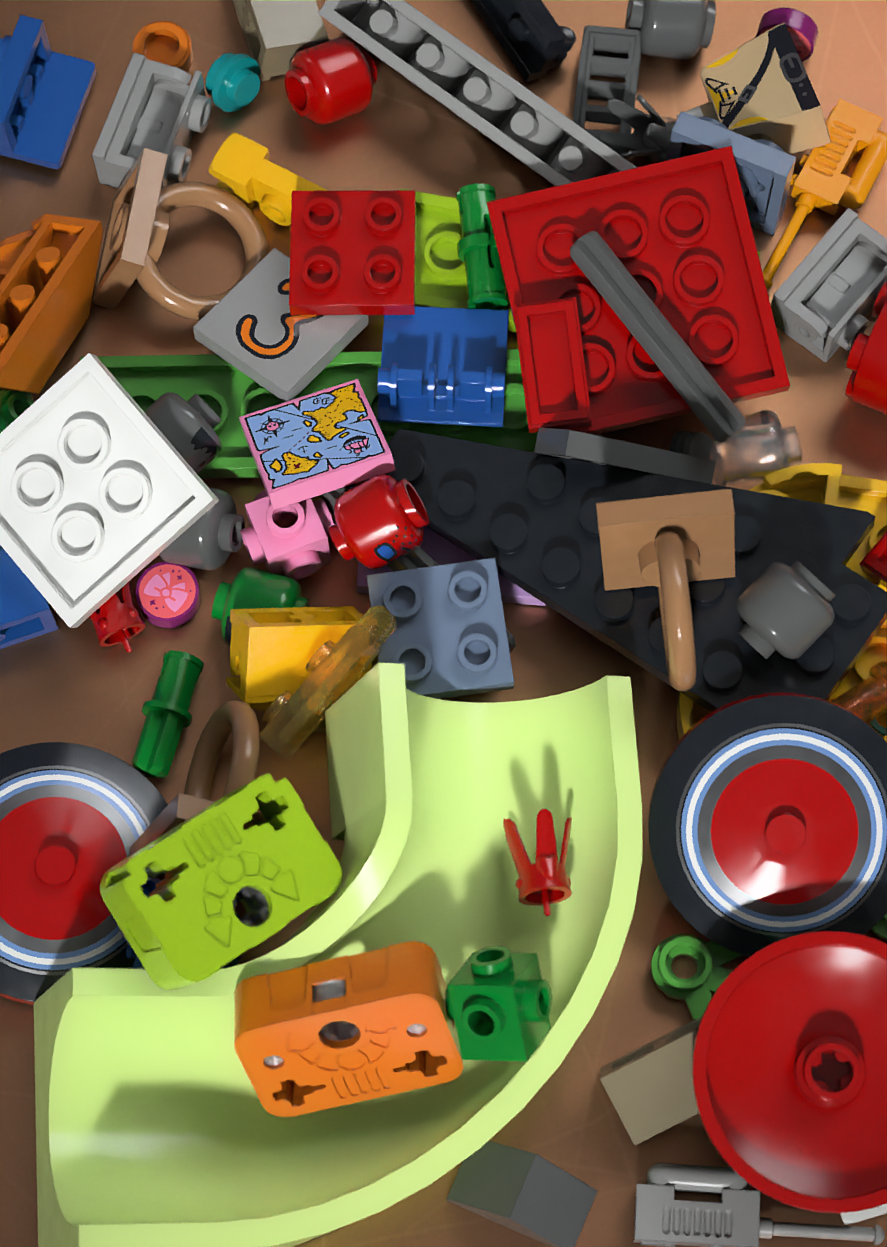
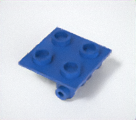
(444, 367)

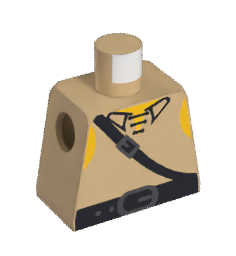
(765, 93)

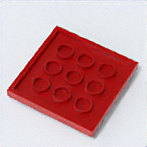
(689, 248)

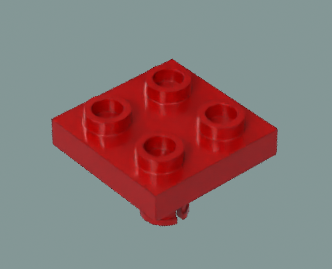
(352, 252)

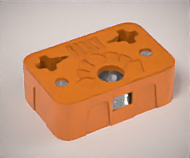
(346, 1030)

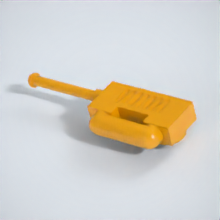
(823, 178)

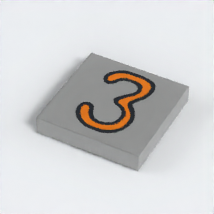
(266, 342)

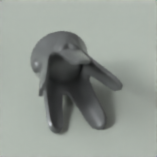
(650, 133)

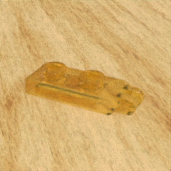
(331, 673)

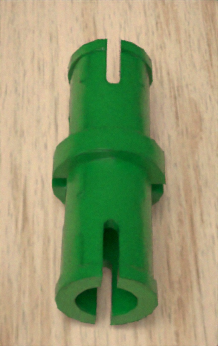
(479, 249)

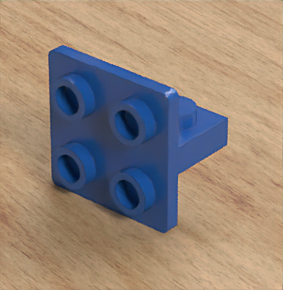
(39, 95)

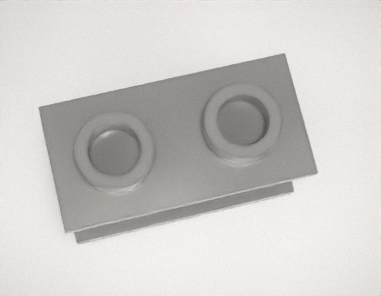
(153, 112)
(833, 288)

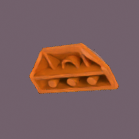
(44, 296)

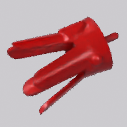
(117, 620)
(546, 879)

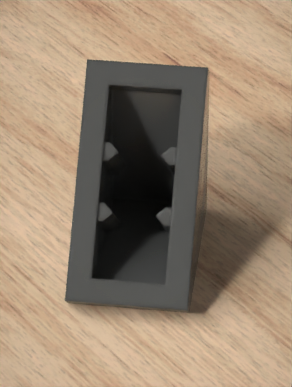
(523, 1194)

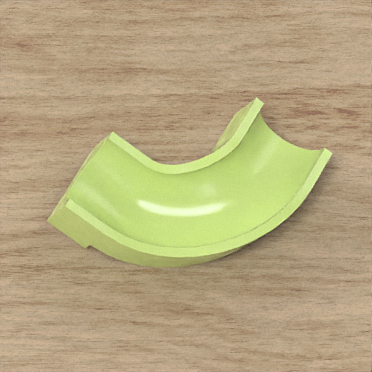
(140, 1086)

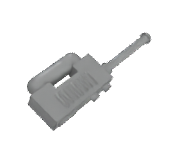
(730, 1223)

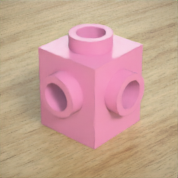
(288, 538)

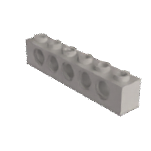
(475, 89)

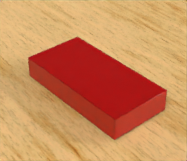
(552, 364)

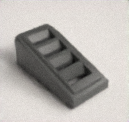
(607, 54)

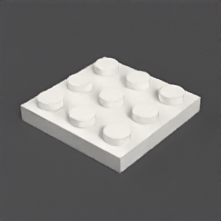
(91, 491)

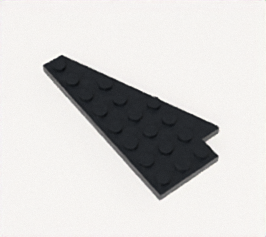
(544, 534)

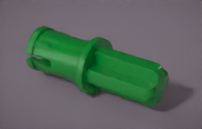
(167, 714)

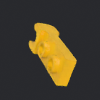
(251, 176)

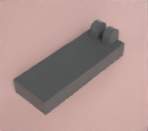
(686, 458)

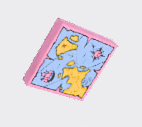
(316, 444)

